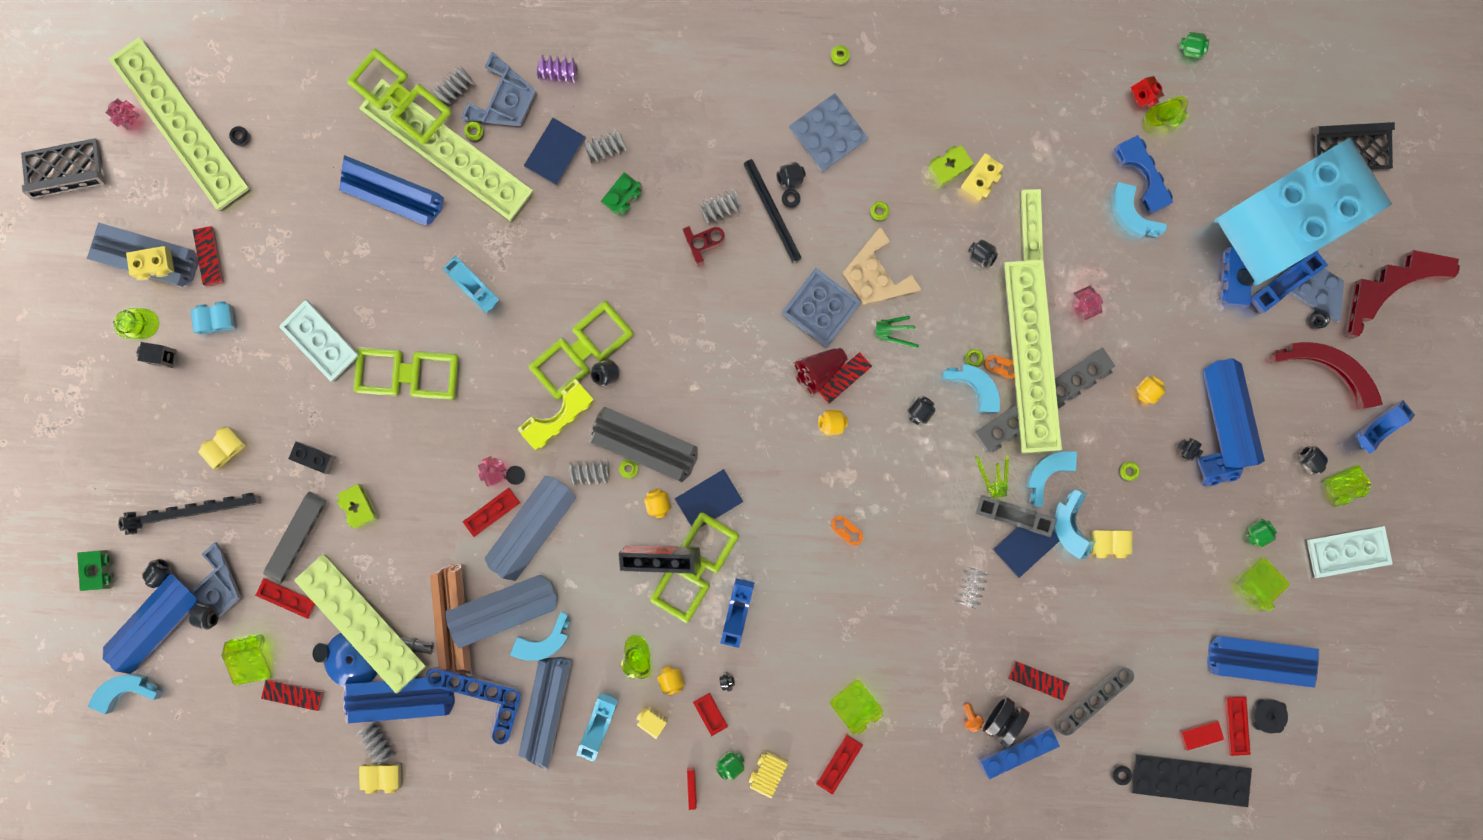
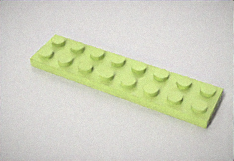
(360, 623)

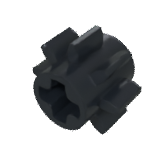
(1190, 449)
(130, 523)

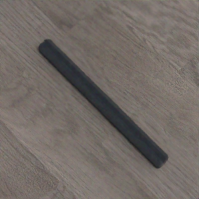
(772, 210)

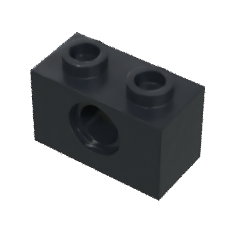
(156, 354)
(312, 457)

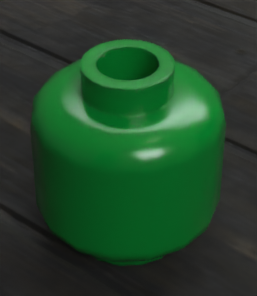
(1195, 45)
(1261, 533)
(730, 766)

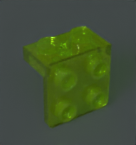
(1263, 584)
(246, 659)
(856, 707)

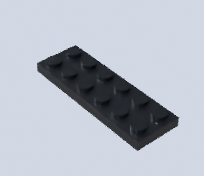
(1191, 780)

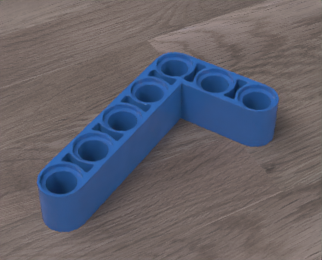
(481, 693)

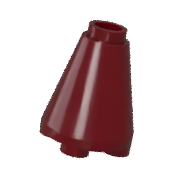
(819, 368)

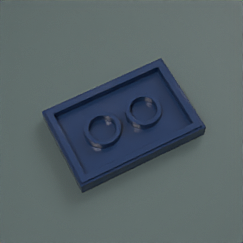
(554, 151)
(710, 497)
(1023, 549)

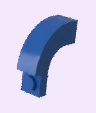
(1383, 425)
(737, 612)

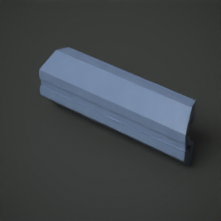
(112, 244)
(529, 528)
(500, 610)
(544, 711)

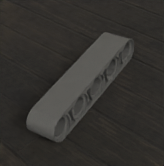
(295, 537)
(1103, 699)

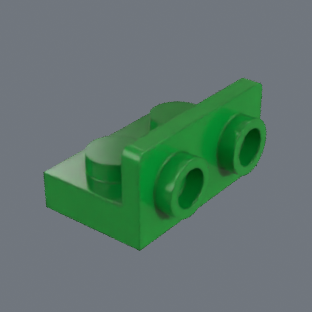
(621, 194)

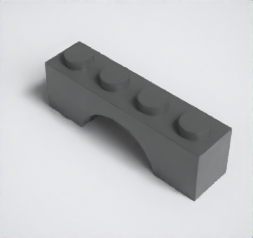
(1016, 515)

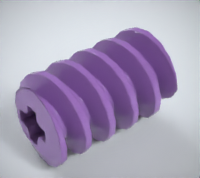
(558, 68)

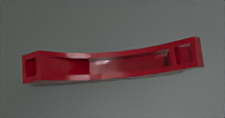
(1351, 371)

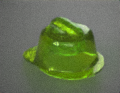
(1169, 113)
(136, 323)
(636, 660)

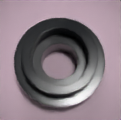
(235, 131)
(791, 192)
(1319, 323)
(727, 682)
(1127, 778)

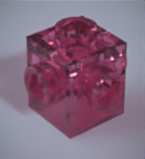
(122, 113)
(1088, 302)
(498, 471)

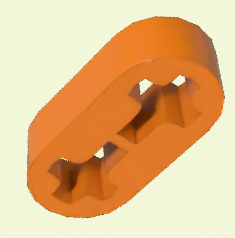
(999, 370)
(850, 527)

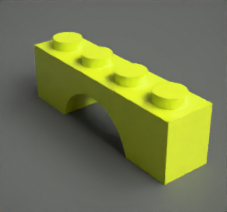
(540, 430)

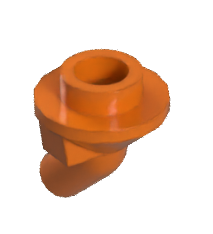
(974, 722)

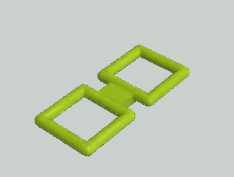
(399, 96)
(581, 348)
(406, 373)
(695, 578)

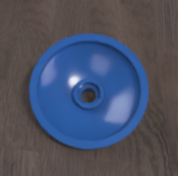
(338, 667)

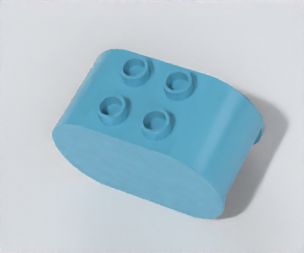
(1303, 211)

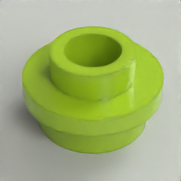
(840, 60)
(473, 125)
(883, 206)
(980, 357)
(1135, 468)
(628, 474)

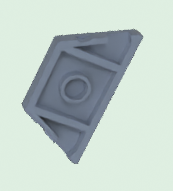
(1322, 292)

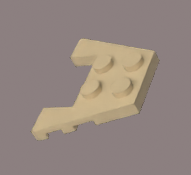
(869, 277)

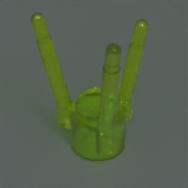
(998, 488)

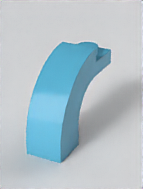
(1126, 215)
(470, 284)
(984, 386)
(1043, 469)
(1067, 527)
(533, 650)
(109, 692)
(597, 727)

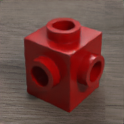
(1147, 92)

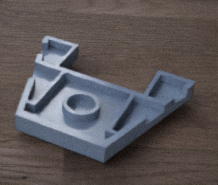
(509, 100)
(219, 586)

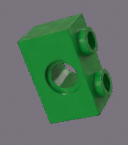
(86, 563)

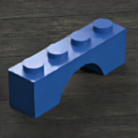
(1134, 154)
(1288, 281)
(1019, 753)

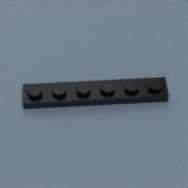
(192, 509)

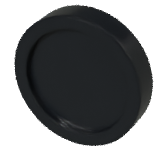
(515, 475)
(321, 653)

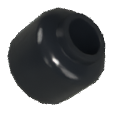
(790, 175)
(983, 253)
(605, 372)
(921, 410)
(1312, 460)
(156, 572)
(203, 616)

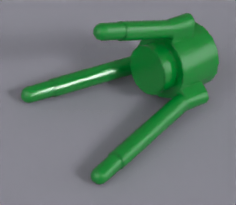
(884, 329)

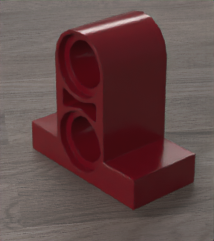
(704, 236)

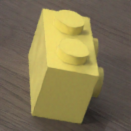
(982, 176)
(150, 262)

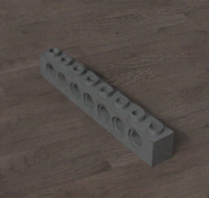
(1099, 359)

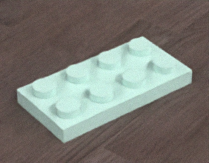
(319, 340)
(1349, 552)

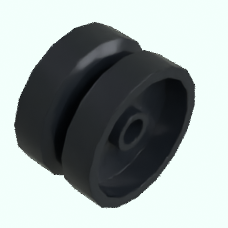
(1006, 721)

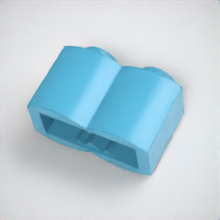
(212, 318)

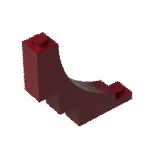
(1370, 295)

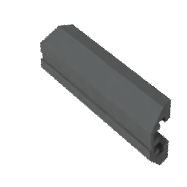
(643, 444)

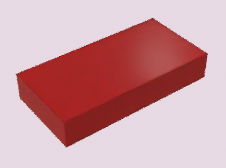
(710, 714)
(1202, 735)
(691, 782)

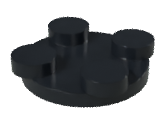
(1270, 716)

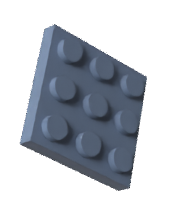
(828, 132)
(821, 307)

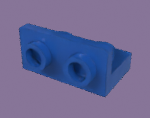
(1215, 471)

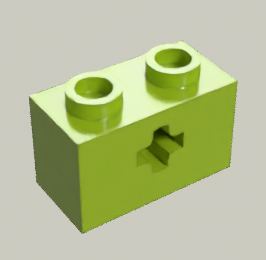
(944, 174)
(365, 513)

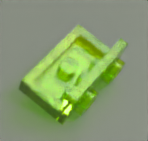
(1348, 485)

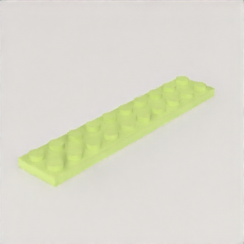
(179, 124)
(453, 156)
(1032, 356)

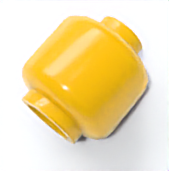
(1151, 389)
(832, 422)
(657, 503)
(671, 681)

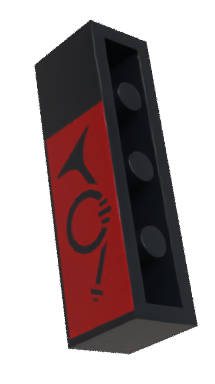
(659, 559)

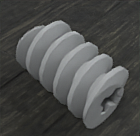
(452, 86)
(604, 145)
(720, 206)
(589, 472)
(375, 744)

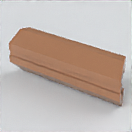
(448, 593)

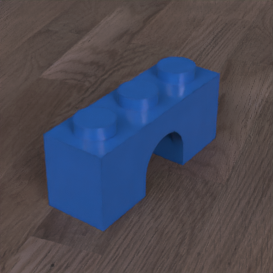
(1233, 292)

